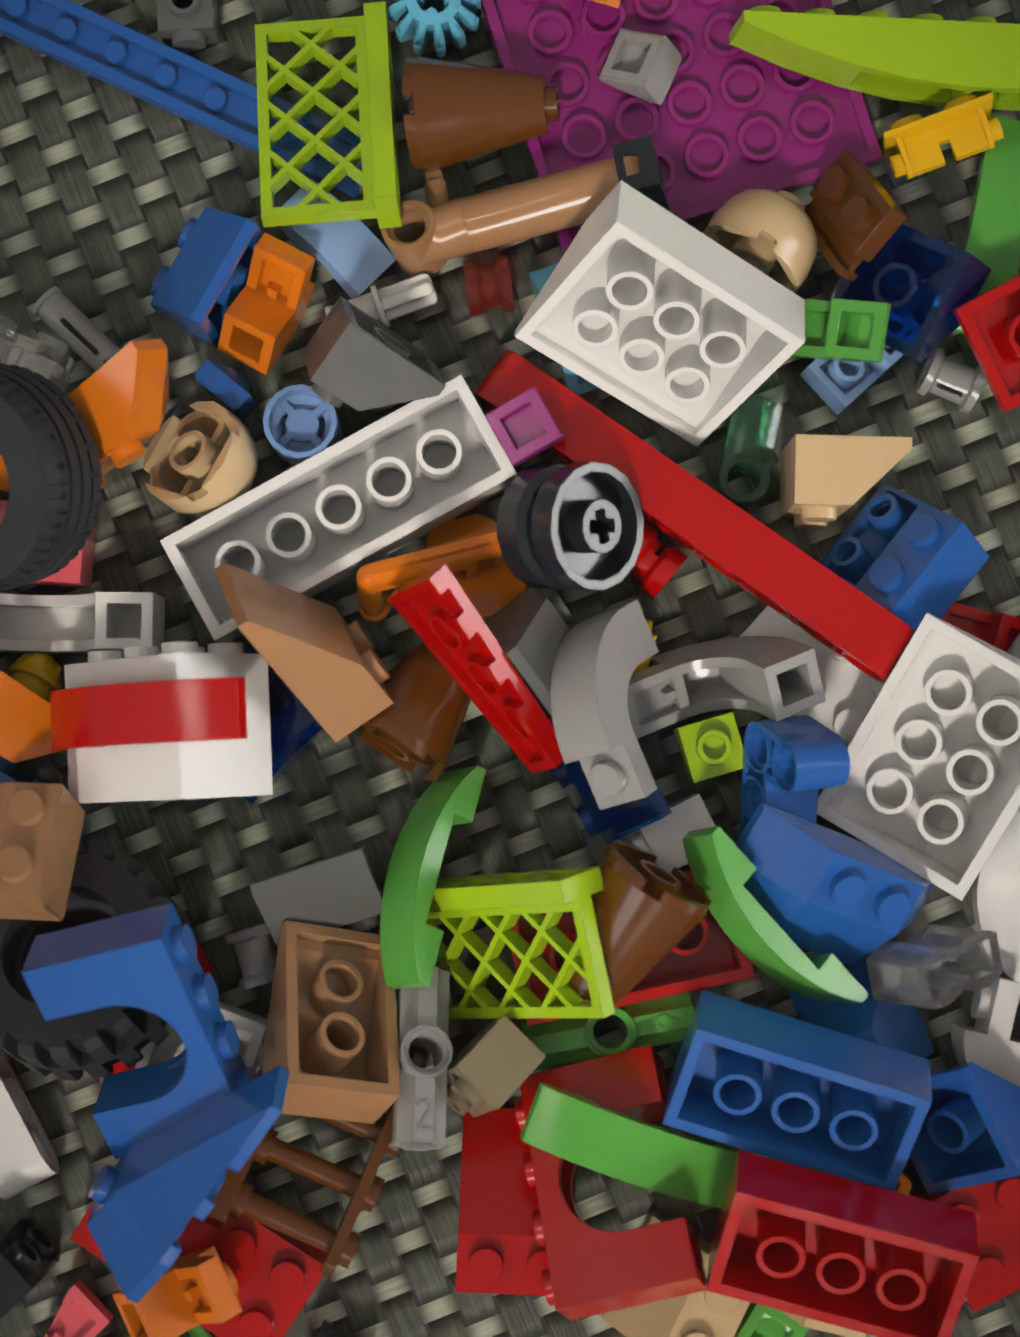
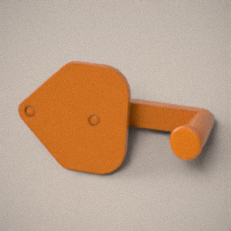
(470, 552)

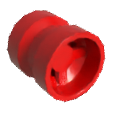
(655, 562)

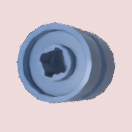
(300, 423)

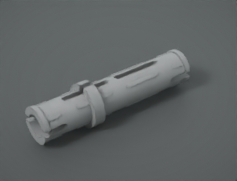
(80, 333)

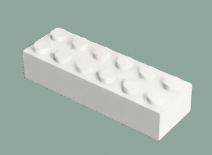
(346, 504)

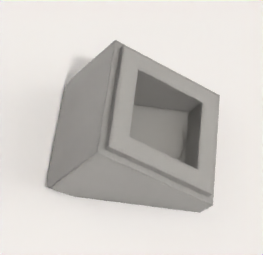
(641, 65)

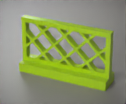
(376, 117)
(531, 896)

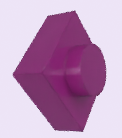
(524, 426)

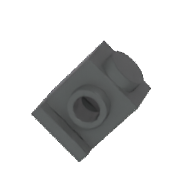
(188, 27)

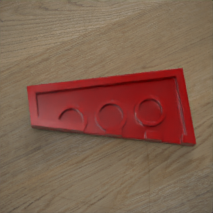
(468, 650)

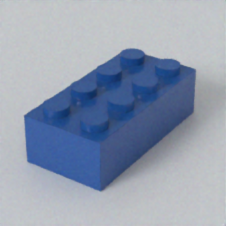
(798, 1092)

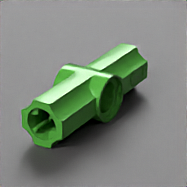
(646, 1023)

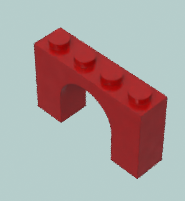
(592, 1267)

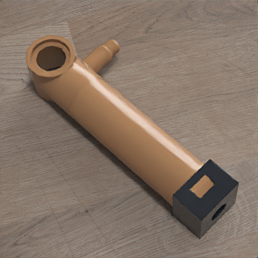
(518, 209)

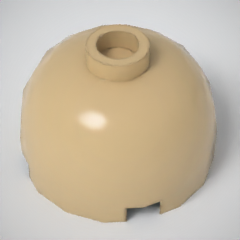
(768, 233)
(201, 460)

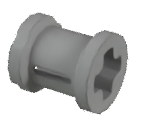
(951, 380)
(254, 954)

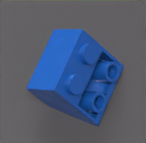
(906, 555)

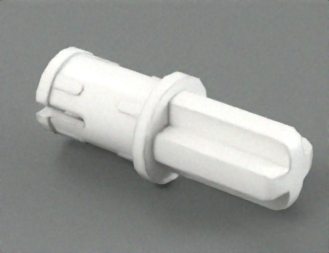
(396, 299)

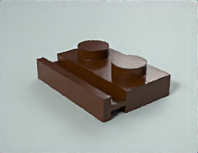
(851, 214)

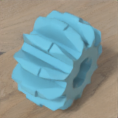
(434, 27)

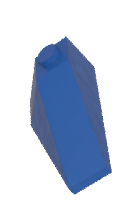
(174, 1176)

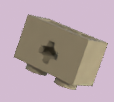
(490, 1068)

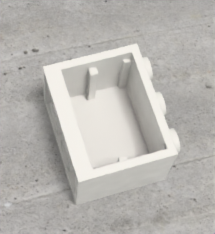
(175, 768)

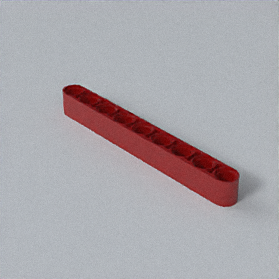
(713, 525)

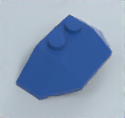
(828, 886)

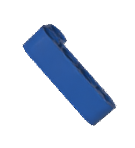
(788, 765)

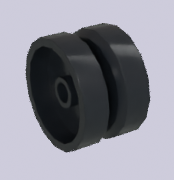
(570, 526)

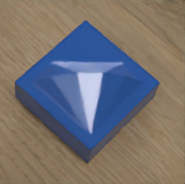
(227, 387)

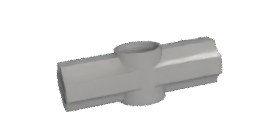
(421, 1108)

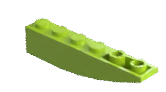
(890, 56)

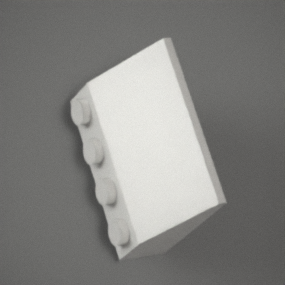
(663, 316)
(936, 758)

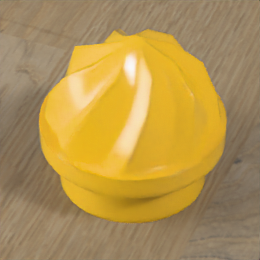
(37, 673)

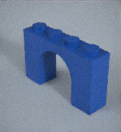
(150, 965)

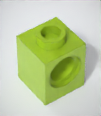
(710, 747)

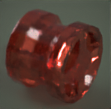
(488, 286)

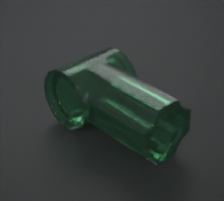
(749, 448)

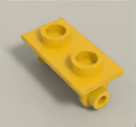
(960, 124)

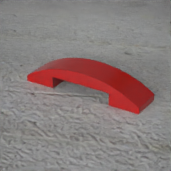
(148, 713)

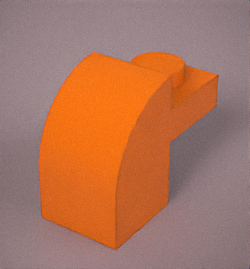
(269, 306)
(189, 1293)

